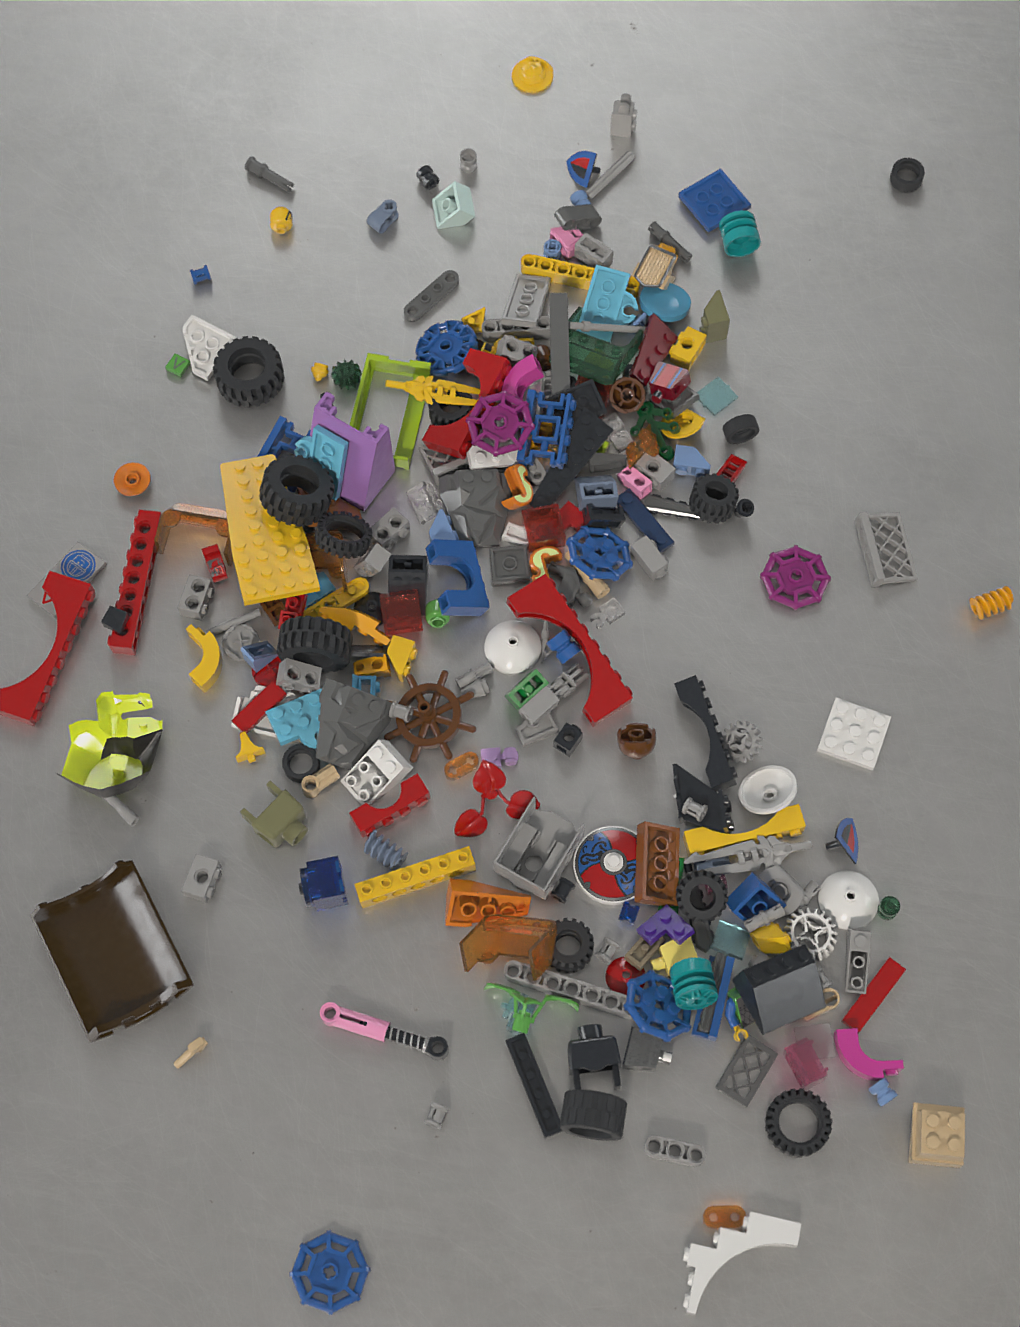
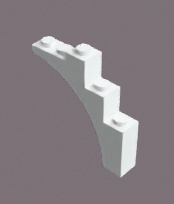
(759, 1231)

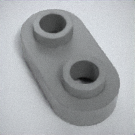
(534, 470)

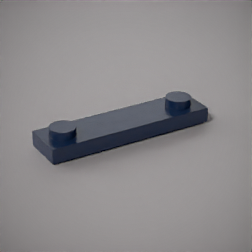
(644, 520)

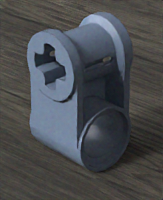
(382, 217)

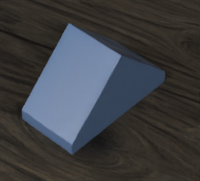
(259, 654)

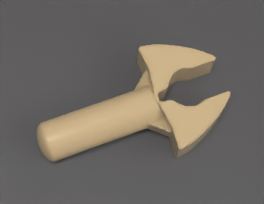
(194, 1047)

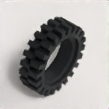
(780, 1140)

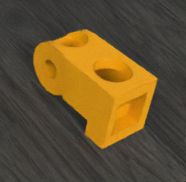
(373, 667)

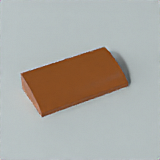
(657, 864)

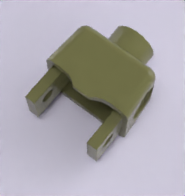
(280, 820)

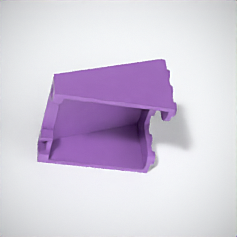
(368, 455)

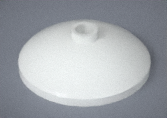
(515, 657)
(768, 789)
(848, 912)

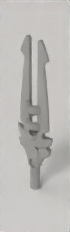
(769, 852)

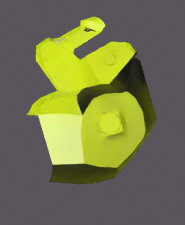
(113, 752)

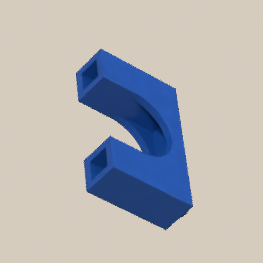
(463, 557)

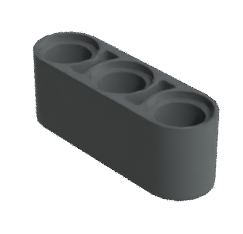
(578, 217)

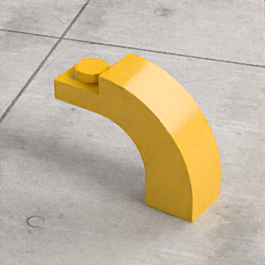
(211, 664)

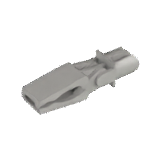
(549, 697)

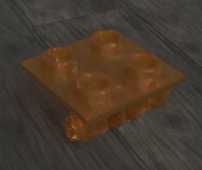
(644, 443)

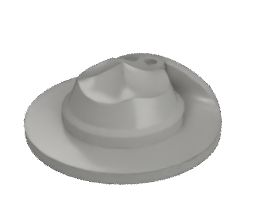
(784, 886)

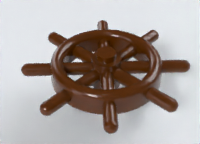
(429, 716)

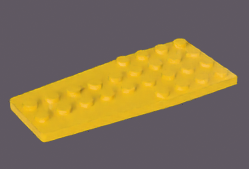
(267, 554)

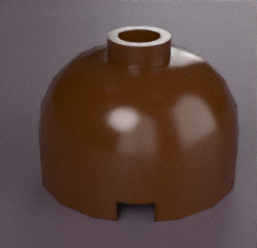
(627, 394)
(636, 740)

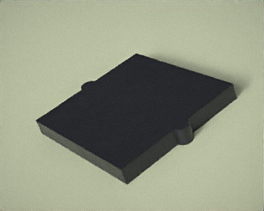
(367, 650)

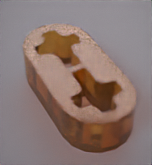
(459, 762)

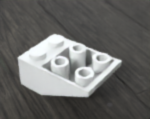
(376, 773)

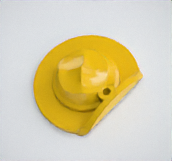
(532, 75)
(689, 422)

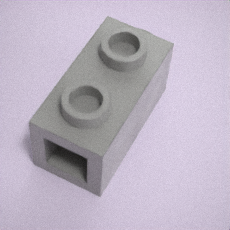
(649, 558)

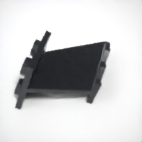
(718, 804)

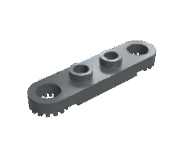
(431, 295)

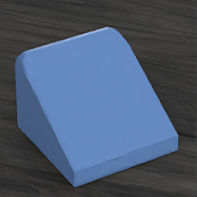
(640, 320)

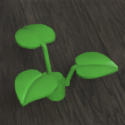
(522, 1018)

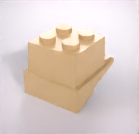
(937, 1135)

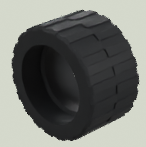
(593, 1115)

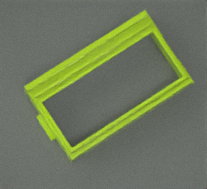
(413, 410)

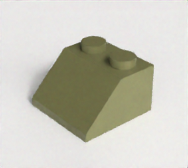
(715, 319)

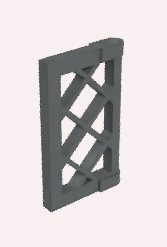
(753, 1086)

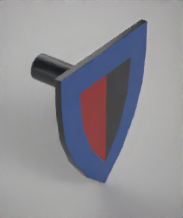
(582, 166)
(846, 838)

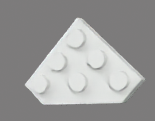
(203, 343)
(482, 459)

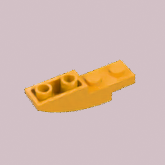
(353, 618)

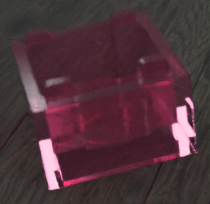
(805, 1064)

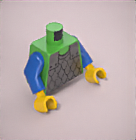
(737, 1014)

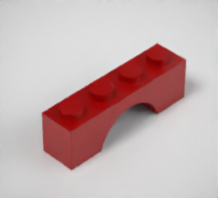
(412, 795)

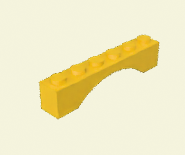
(784, 823)

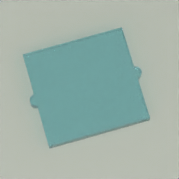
(716, 396)
(730, 940)

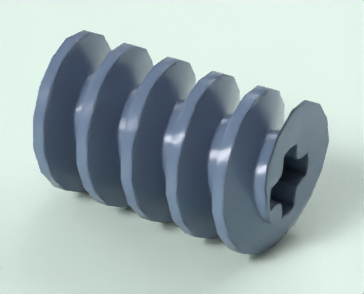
(384, 852)

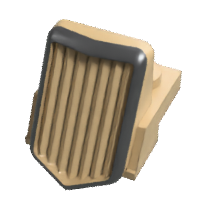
(655, 268)

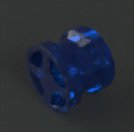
(629, 913)

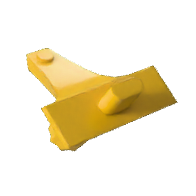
(248, 749)

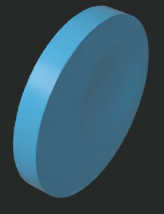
(667, 304)

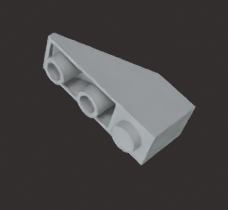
(857, 961)

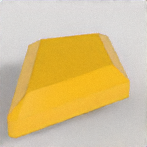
(475, 320)

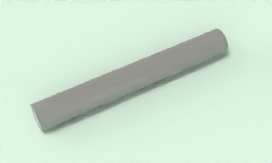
(236, 621)

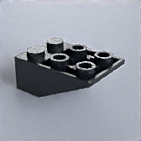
(409, 573)

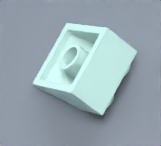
(453, 206)

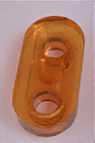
(724, 1216)

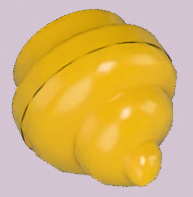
(319, 371)

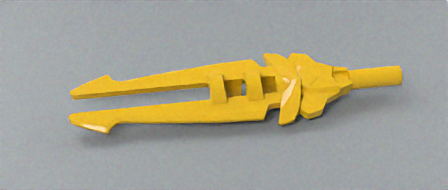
(424, 390)

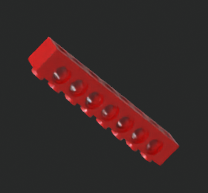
(145, 520)

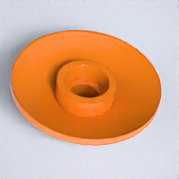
(132, 472)

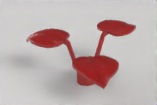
(488, 781)

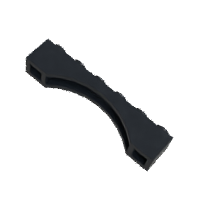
(718, 767)

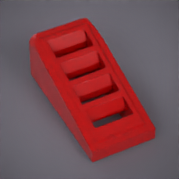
(737, 470)

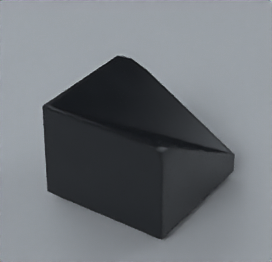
(115, 619)

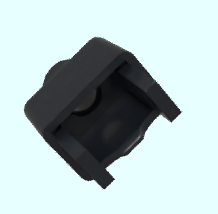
(593, 1054)

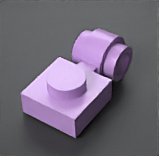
(494, 755)

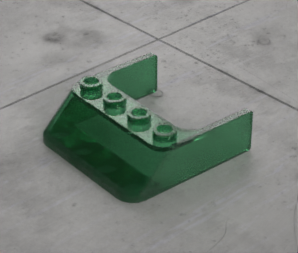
(596, 357)

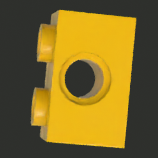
(694, 341)

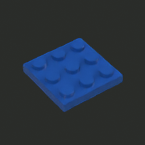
(713, 199)

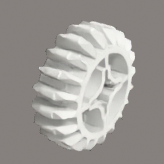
(817, 932)

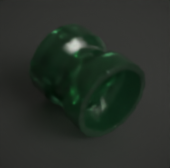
(888, 904)

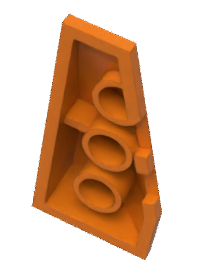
(472, 901)

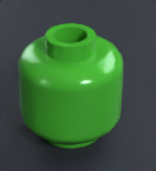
(433, 615)

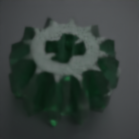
(346, 374)

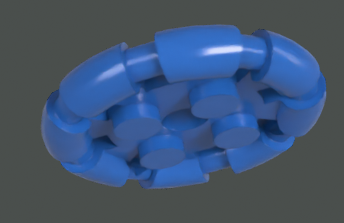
(446, 356)

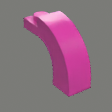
(520, 377)
(858, 1062)

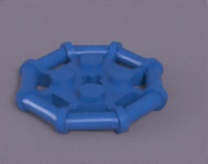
(602, 565)
(651, 1014)
(336, 1283)

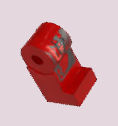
(215, 563)

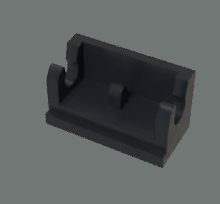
(603, 517)

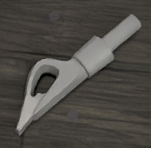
(545, 638)

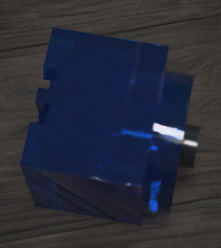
(323, 884)

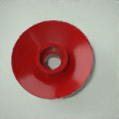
(614, 977)

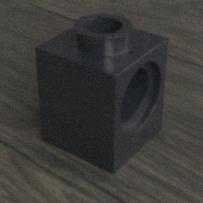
(564, 746)

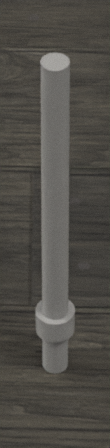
(586, 326)

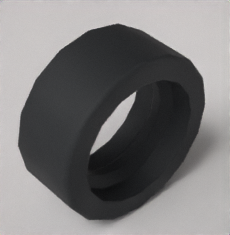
(910, 164)
(740, 429)
(290, 753)

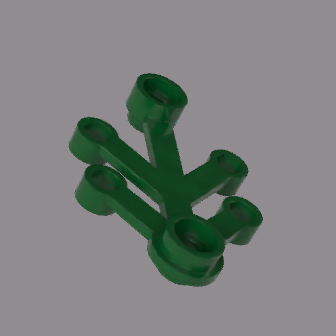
(655, 426)

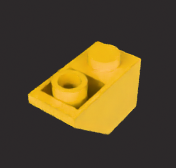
(400, 654)
(771, 939)

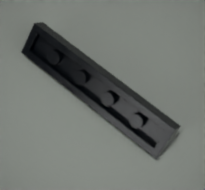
(534, 1085)

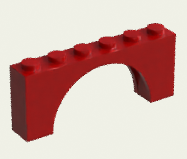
(455, 437)

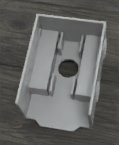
(542, 836)

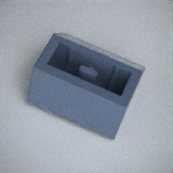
(596, 491)

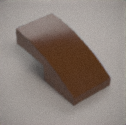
(273, 610)

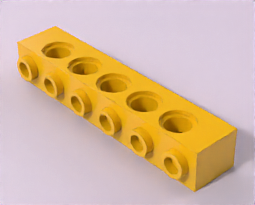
(415, 877)

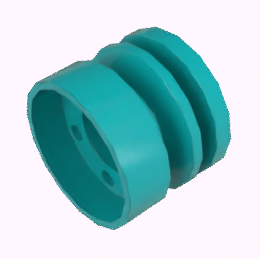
(739, 233)
(693, 983)

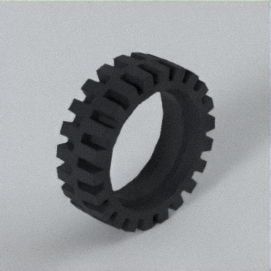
(342, 547)

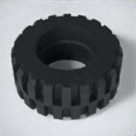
(244, 352)
(290, 506)
(315, 642)

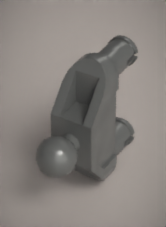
(570, 585)

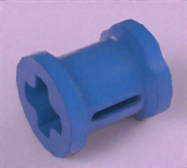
(205, 274)

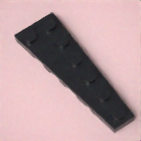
(586, 439)

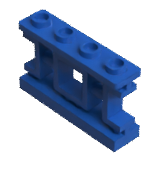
(561, 431)
(274, 444)

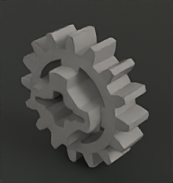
(745, 742)

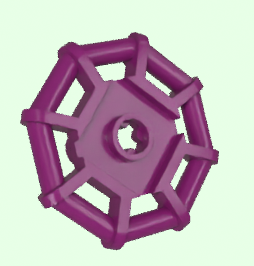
(504, 432)
(791, 586)

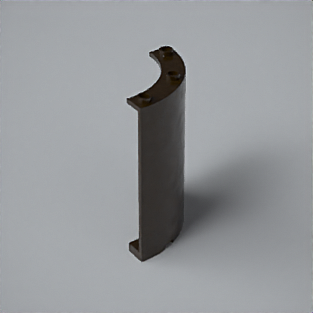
(112, 952)

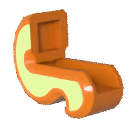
(519, 486)
(540, 558)

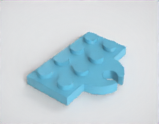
(607, 301)
(327, 450)
(297, 720)

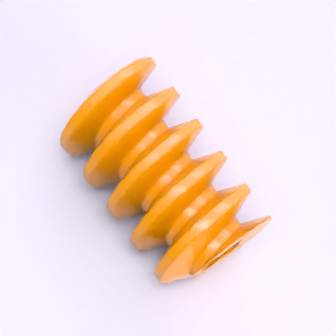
(991, 601)

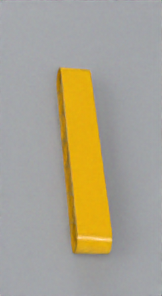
(566, 272)

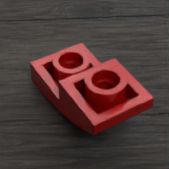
(294, 607)

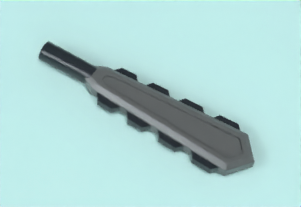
(668, 506)
(703, 934)

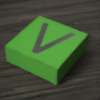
(178, 365)

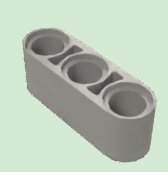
(685, 1149)

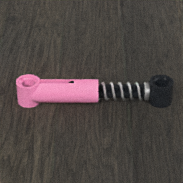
(381, 1030)

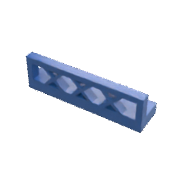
(713, 1033)

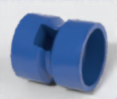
(563, 646)

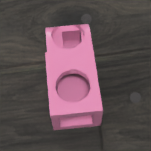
(636, 481)

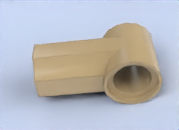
(320, 779)

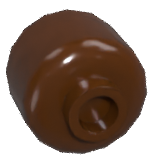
(543, 357)

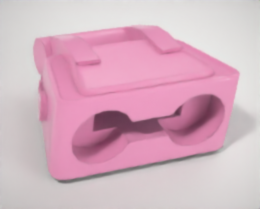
(566, 239)

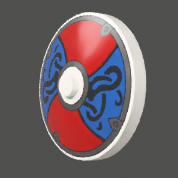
(607, 865)

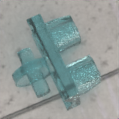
(509, 1008)

